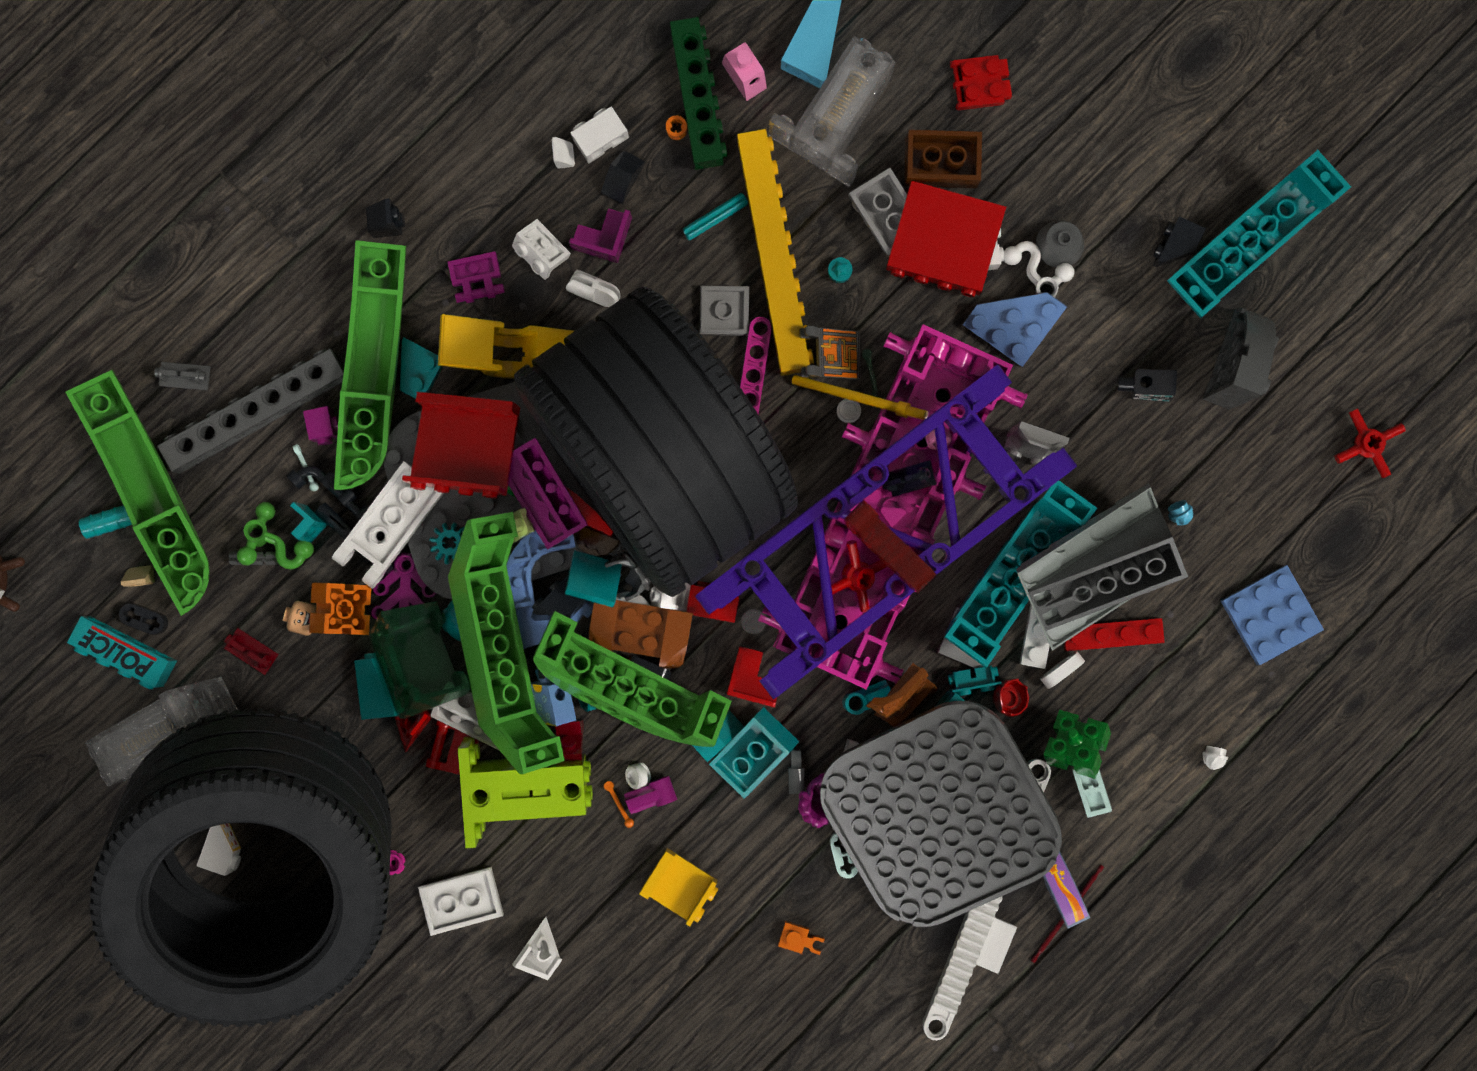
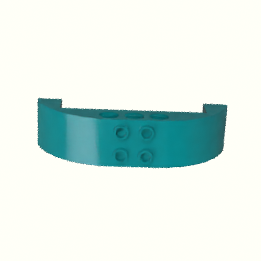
(1258, 233)
(999, 592)

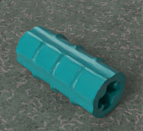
(104, 522)

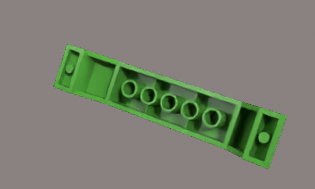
(495, 645)

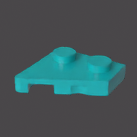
(418, 368)

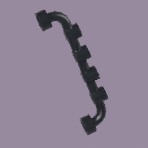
(346, 497)

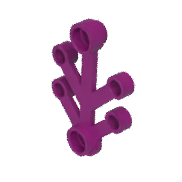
(404, 594)

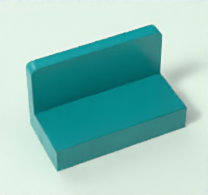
(310, 526)

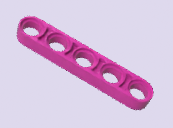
(756, 364)

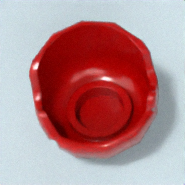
(1011, 697)

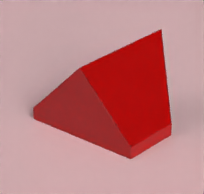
(411, 727)

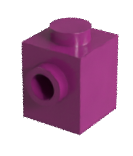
(321, 425)

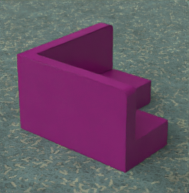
(607, 242)

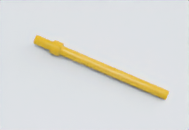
(901, 408)

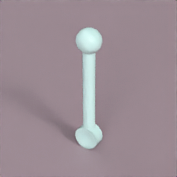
(314, 486)

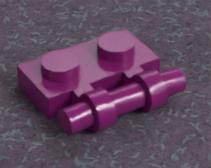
(473, 270)

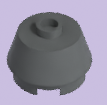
(1060, 243)

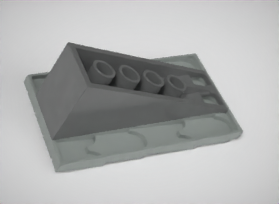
(1101, 566)

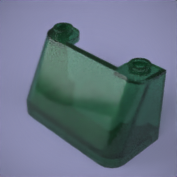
(416, 659)

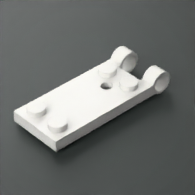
(398, 515)

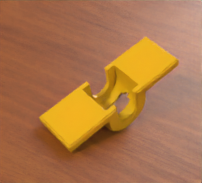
(470, 344)

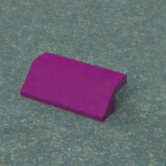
(543, 495)

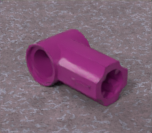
(655, 794)

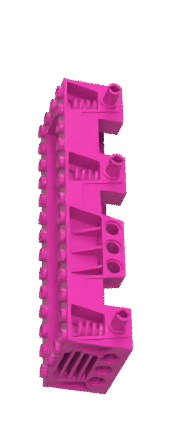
(929, 364)

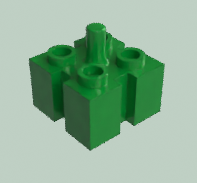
(1077, 744)

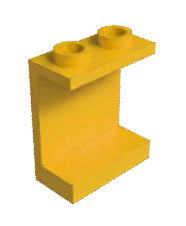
(680, 886)

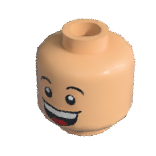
(299, 617)

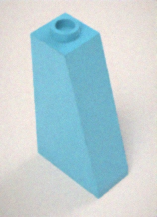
(813, 42)

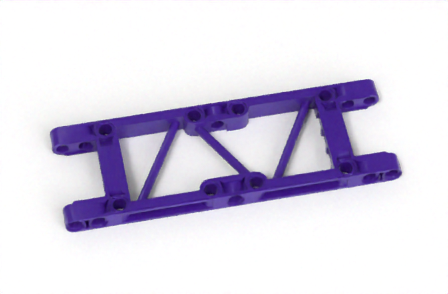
(854, 490)

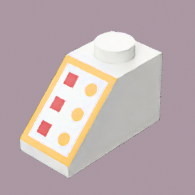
(220, 850)

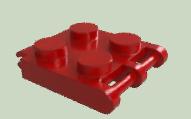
(981, 82)

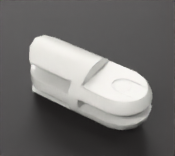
(593, 289)

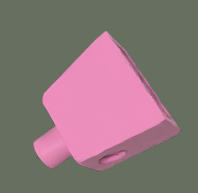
(743, 68)

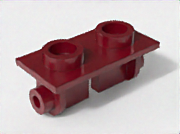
(250, 650)

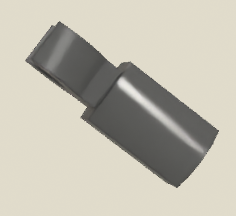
(796, 773)

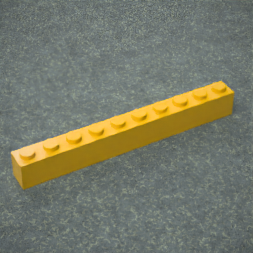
(773, 250)

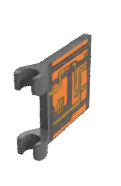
(836, 353)

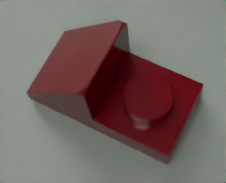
(571, 739)

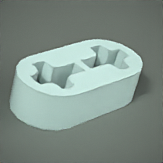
(838, 858)

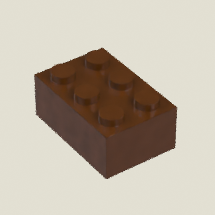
(943, 158)

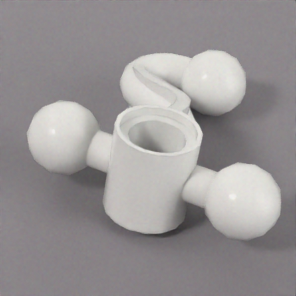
(1063, 273)

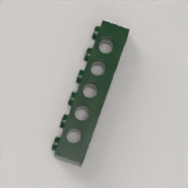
(684, 33)

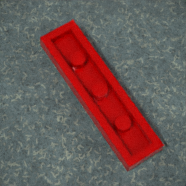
(1117, 635)

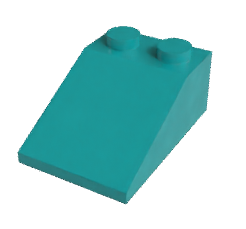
(754, 752)

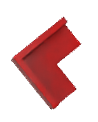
(744, 679)

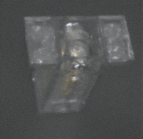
(837, 110)
(127, 743)

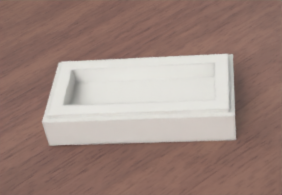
(996, 945)

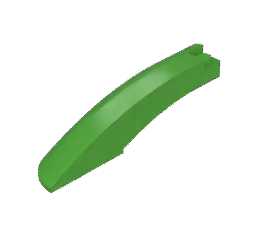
(370, 362)
(144, 488)

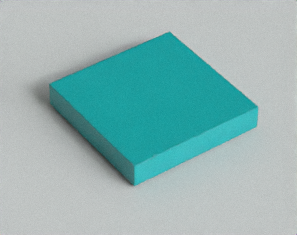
(592, 580)

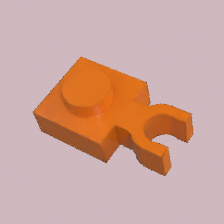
(795, 938)

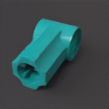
(875, 690)

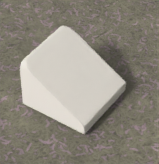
(562, 153)

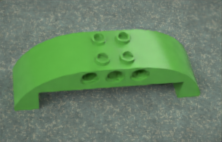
(627, 688)

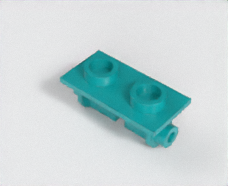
(964, 683)

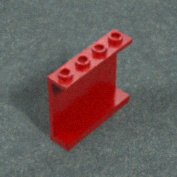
(945, 239)
(464, 445)

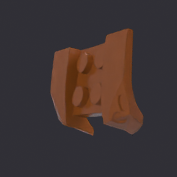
(642, 631)
(905, 698)

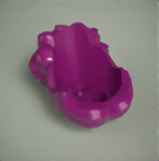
(810, 804)

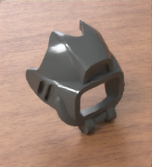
(636, 576)

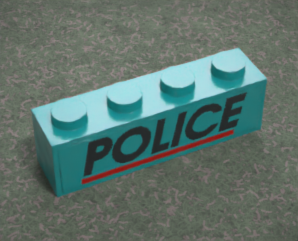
(122, 652)

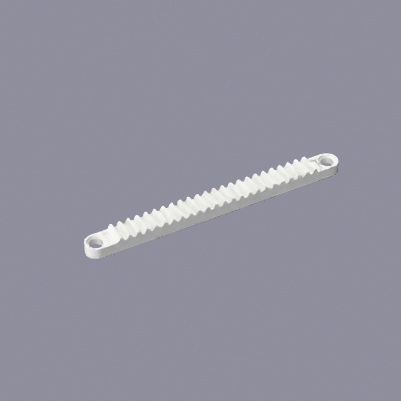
(965, 953)

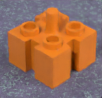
(340, 609)

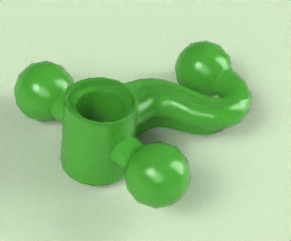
(248, 555)

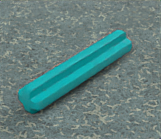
(715, 216)

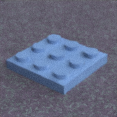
(1272, 615)

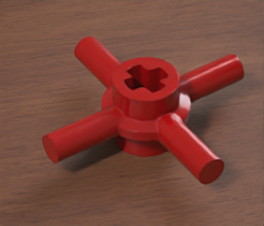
(1375, 449)
(858, 576)

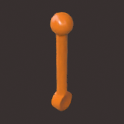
(608, 786)

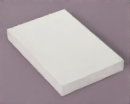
(460, 901)

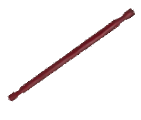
(1061, 922)

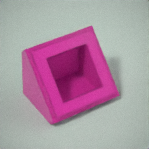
(889, 515)

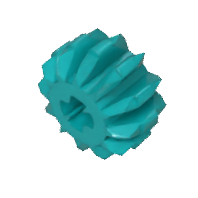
(443, 536)

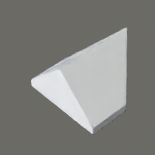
(540, 953)

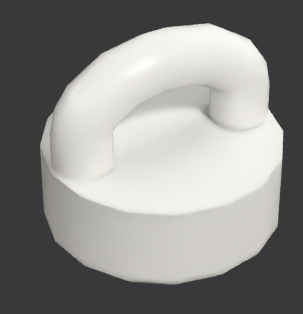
(637, 775)

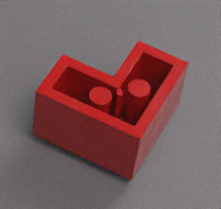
(727, 613)

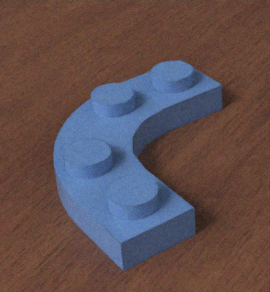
(521, 564)

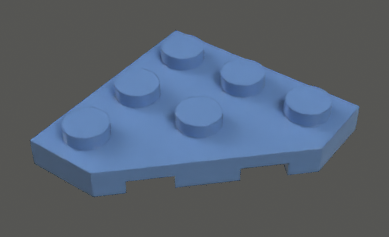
(1016, 323)

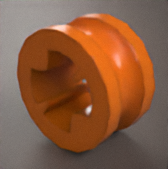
(676, 119)

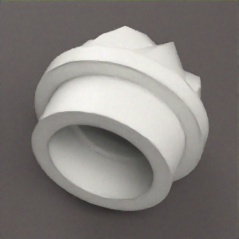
(1214, 757)

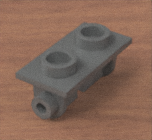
(183, 376)

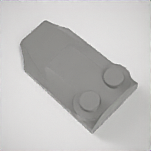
(881, 207)
(1033, 442)

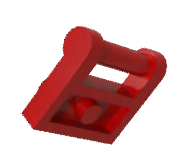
(452, 763)

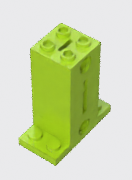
(516, 795)

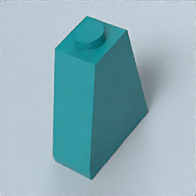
(372, 689)

